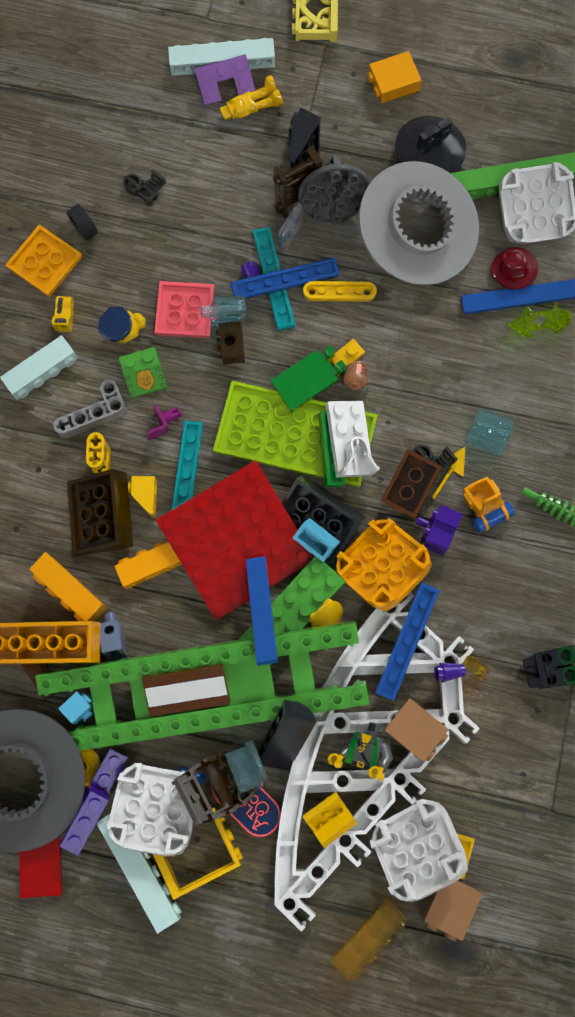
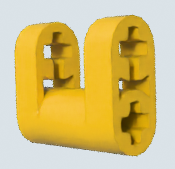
(100, 450)

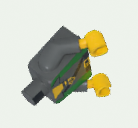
(366, 751)

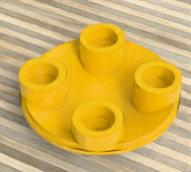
(327, 614)

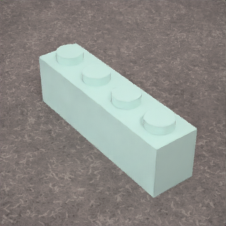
(39, 368)

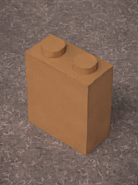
(416, 731)
(452, 910)

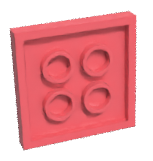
(180, 309)

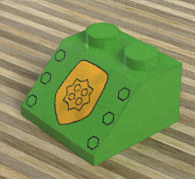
(143, 372)

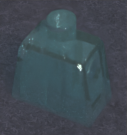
(225, 310)

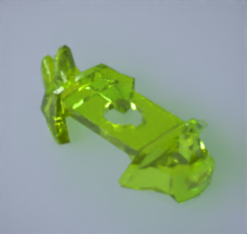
(554, 318)

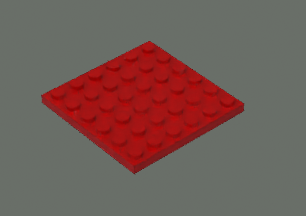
(224, 528)

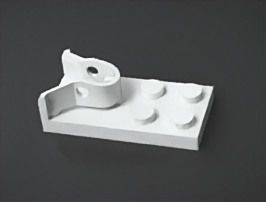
(350, 439)

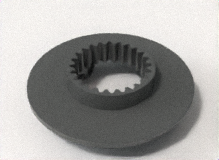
(62, 777)

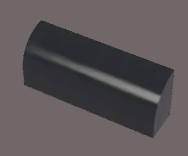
(286, 735)

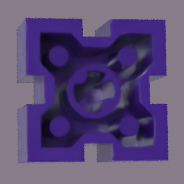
(439, 529)

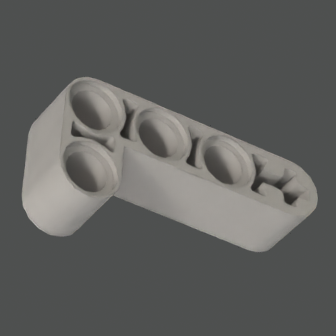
(90, 411)

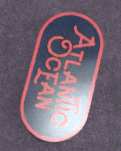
(259, 815)

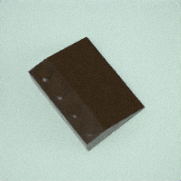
(100, 513)

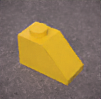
(144, 492)

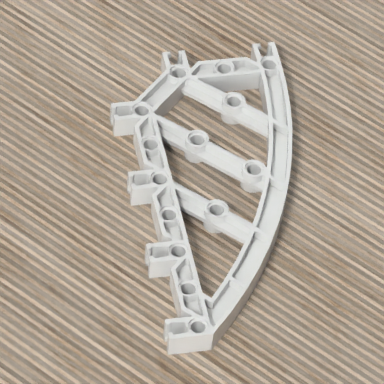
(300, 882)

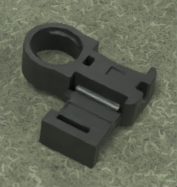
(149, 188)
(442, 460)

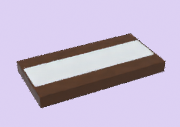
(186, 690)

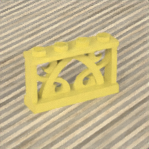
(329, 24)

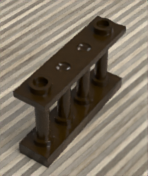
(311, 163)

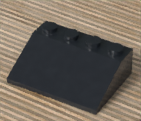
(304, 135)
(312, 501)

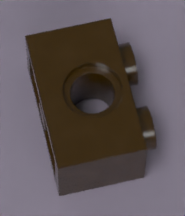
(231, 332)

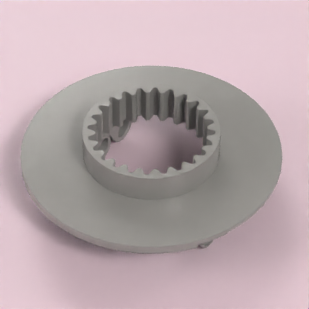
(391, 249)

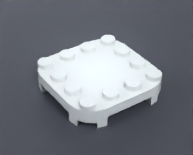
(537, 203)
(149, 812)
(419, 851)

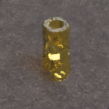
(476, 667)

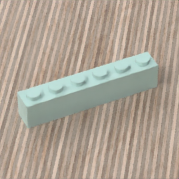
(187, 58)
(144, 882)

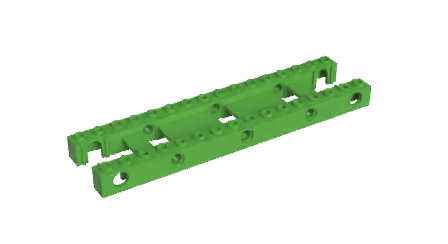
(248, 686)

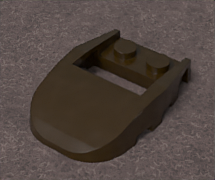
(222, 782)

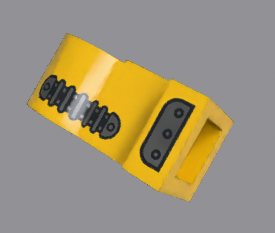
(63, 314)

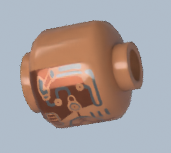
(356, 375)

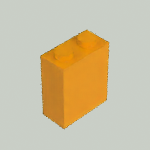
(394, 77)

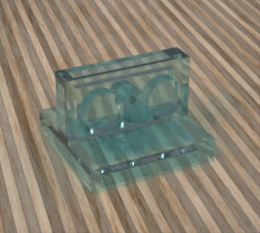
(490, 431)
(247, 768)

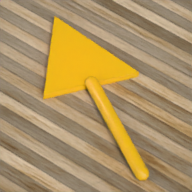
(457, 467)

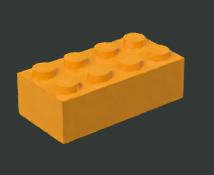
(67, 588)

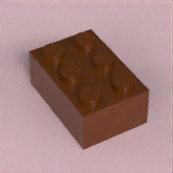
(411, 483)

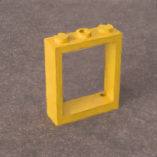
(171, 880)

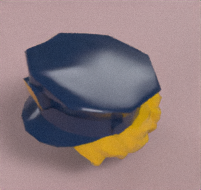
(120, 324)

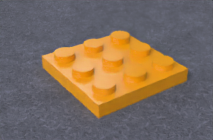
(44, 260)

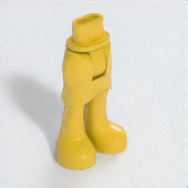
(244, 104)

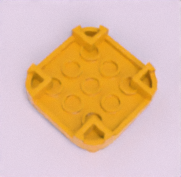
(383, 564)

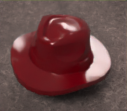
(514, 268)

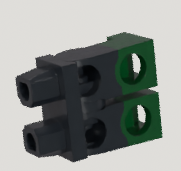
(546, 668)

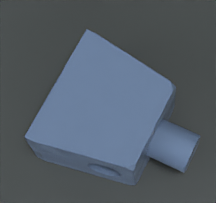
(112, 638)

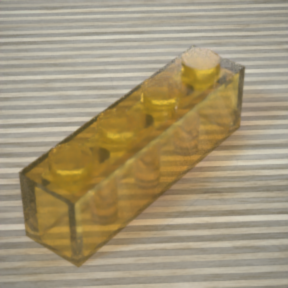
(368, 939)

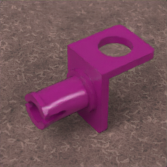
(163, 419)

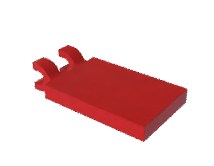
(41, 871)

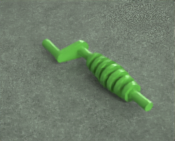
(554, 506)

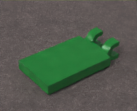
(308, 378)

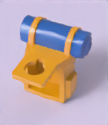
(487, 504)

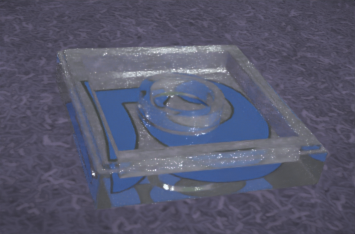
(291, 226)

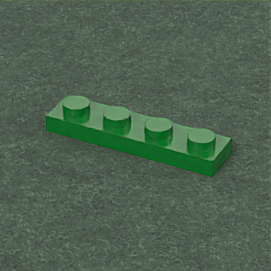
(327, 457)

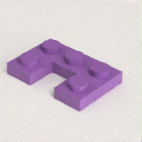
(211, 74)

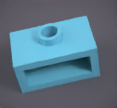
(316, 540)
(78, 708)

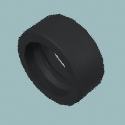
(82, 222)

